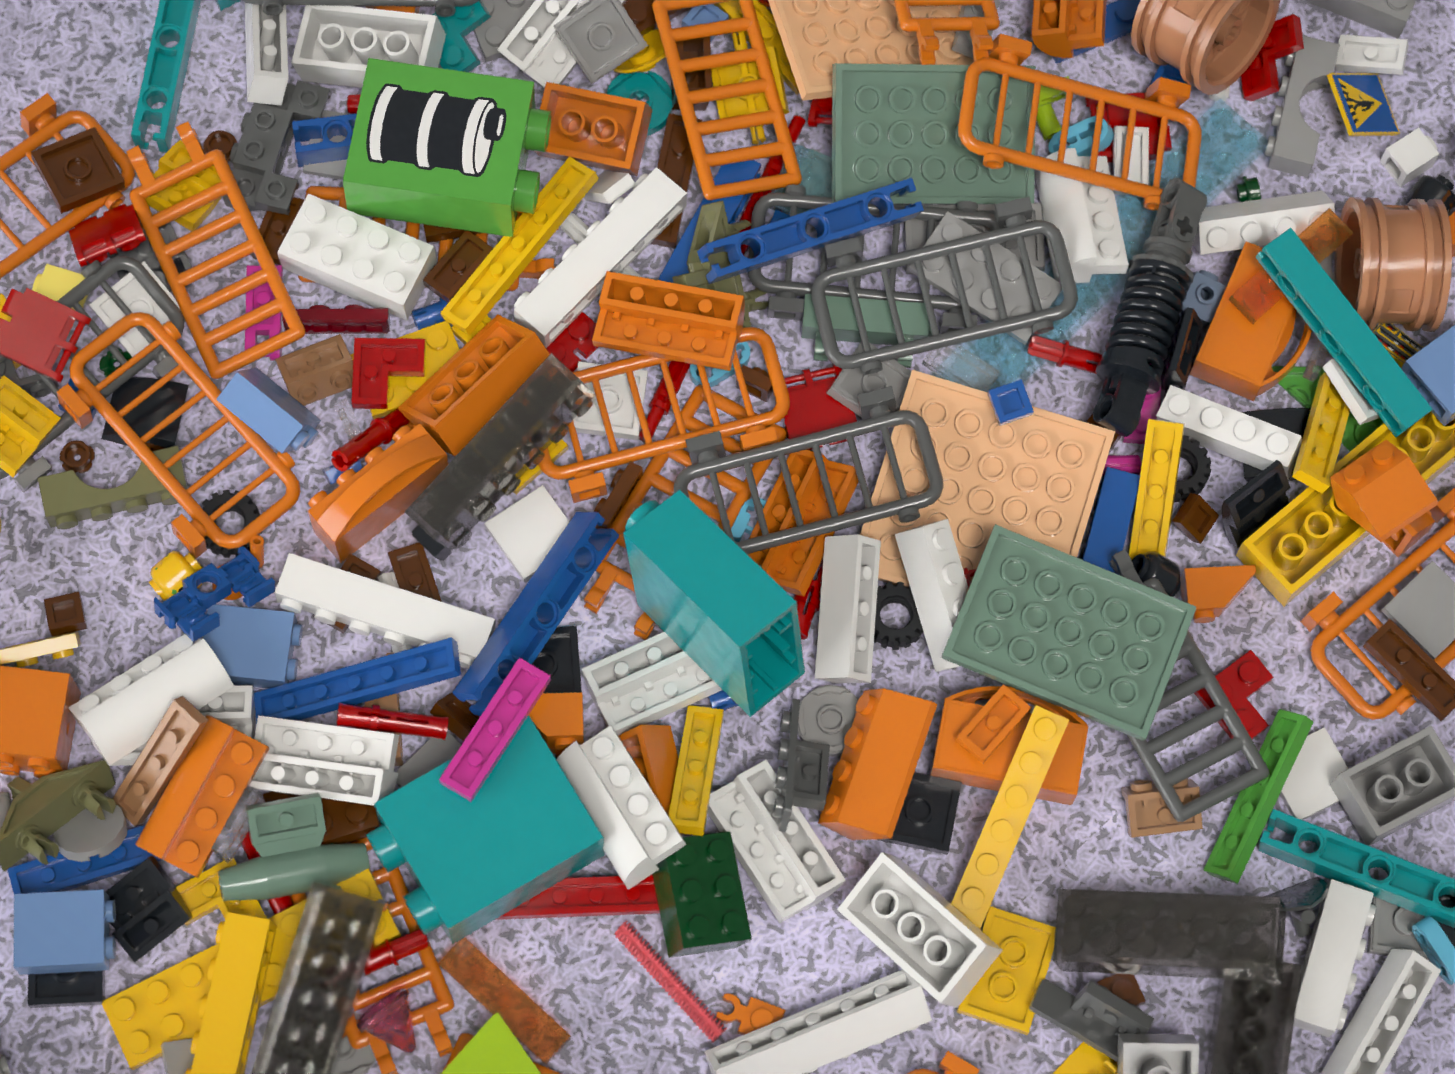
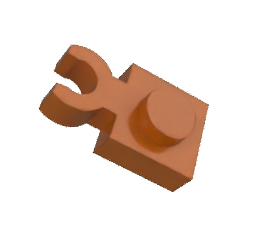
(751, 1017)

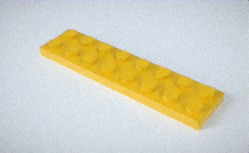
(169, 1002)

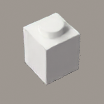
(1410, 157)

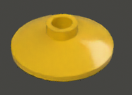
(647, 57)

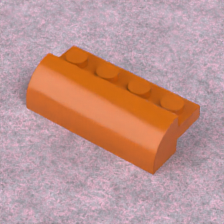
(1068, 25)
(669, 320)
(797, 562)
(202, 796)

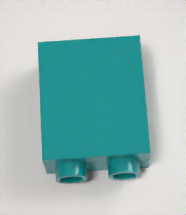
(714, 601)
(489, 852)

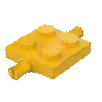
(743, 73)

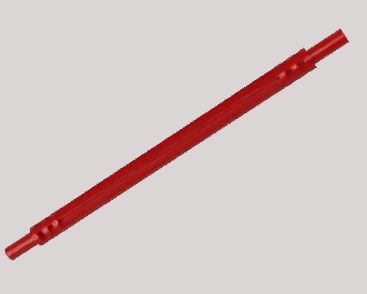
(661, 402)

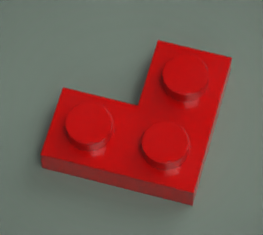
(1261, 75)
(376, 361)
(1239, 683)

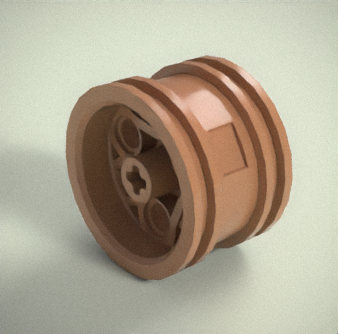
(1203, 38)
(1396, 262)

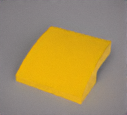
(173, 158)
(22, 425)

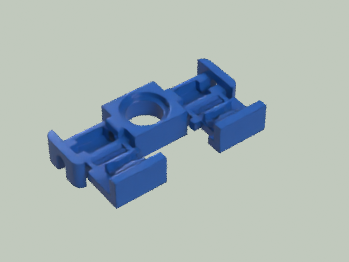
(239, 573)

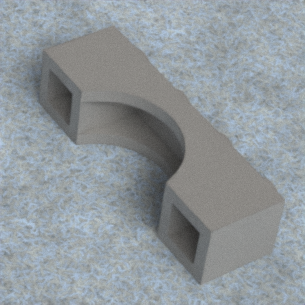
(1295, 142)

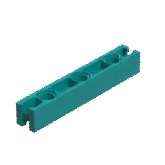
(165, 71)
(1343, 332)
(1349, 863)

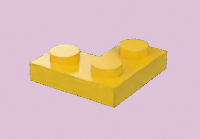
(204, 896)

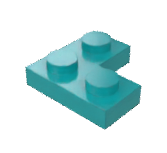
(456, 50)

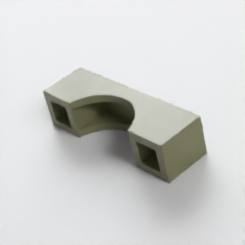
(71, 500)

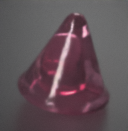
(391, 1021)

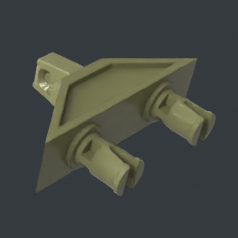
(711, 227)
(48, 805)

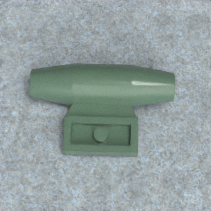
(291, 852)

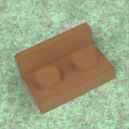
(317, 370)
(1149, 813)

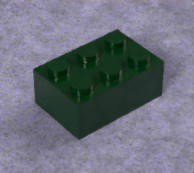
(702, 897)

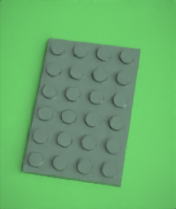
(904, 125)
(1069, 632)

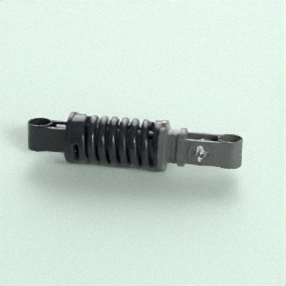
(1149, 310)

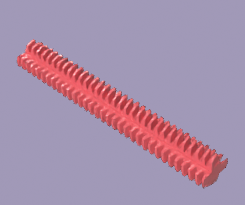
(669, 981)

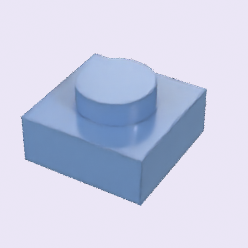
(704, 14)

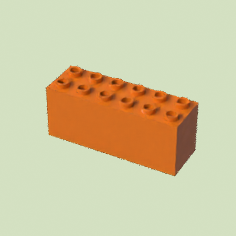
(36, 720)

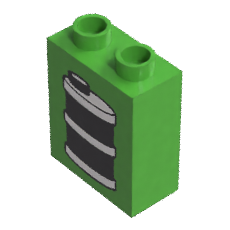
(444, 148)

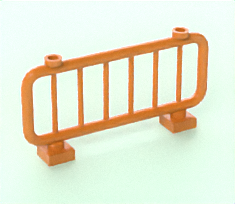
(1161, 100)
(41, 125)
(591, 485)
(190, 533)
(1334, 624)

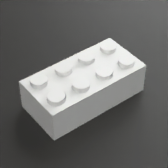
(340, 39)
(357, 256)
(919, 930)

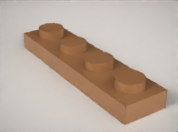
(159, 760)

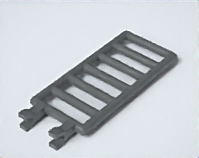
(1223, 710)

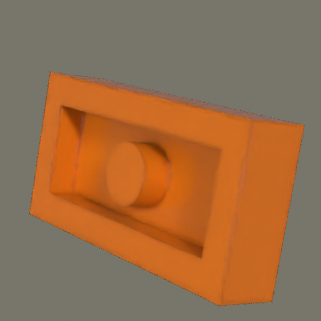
(993, 724)

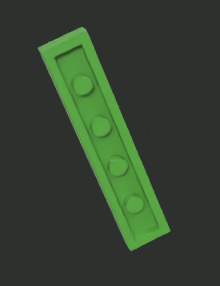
(1257, 801)

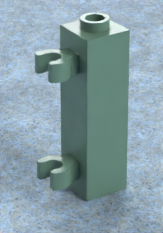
(876, 319)

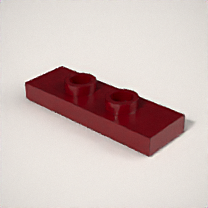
(350, 320)

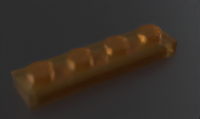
(1262, 293)
(501, 995)

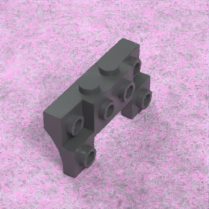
(266, 144)

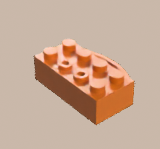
(1239, 353)
(377, 492)
(957, 764)

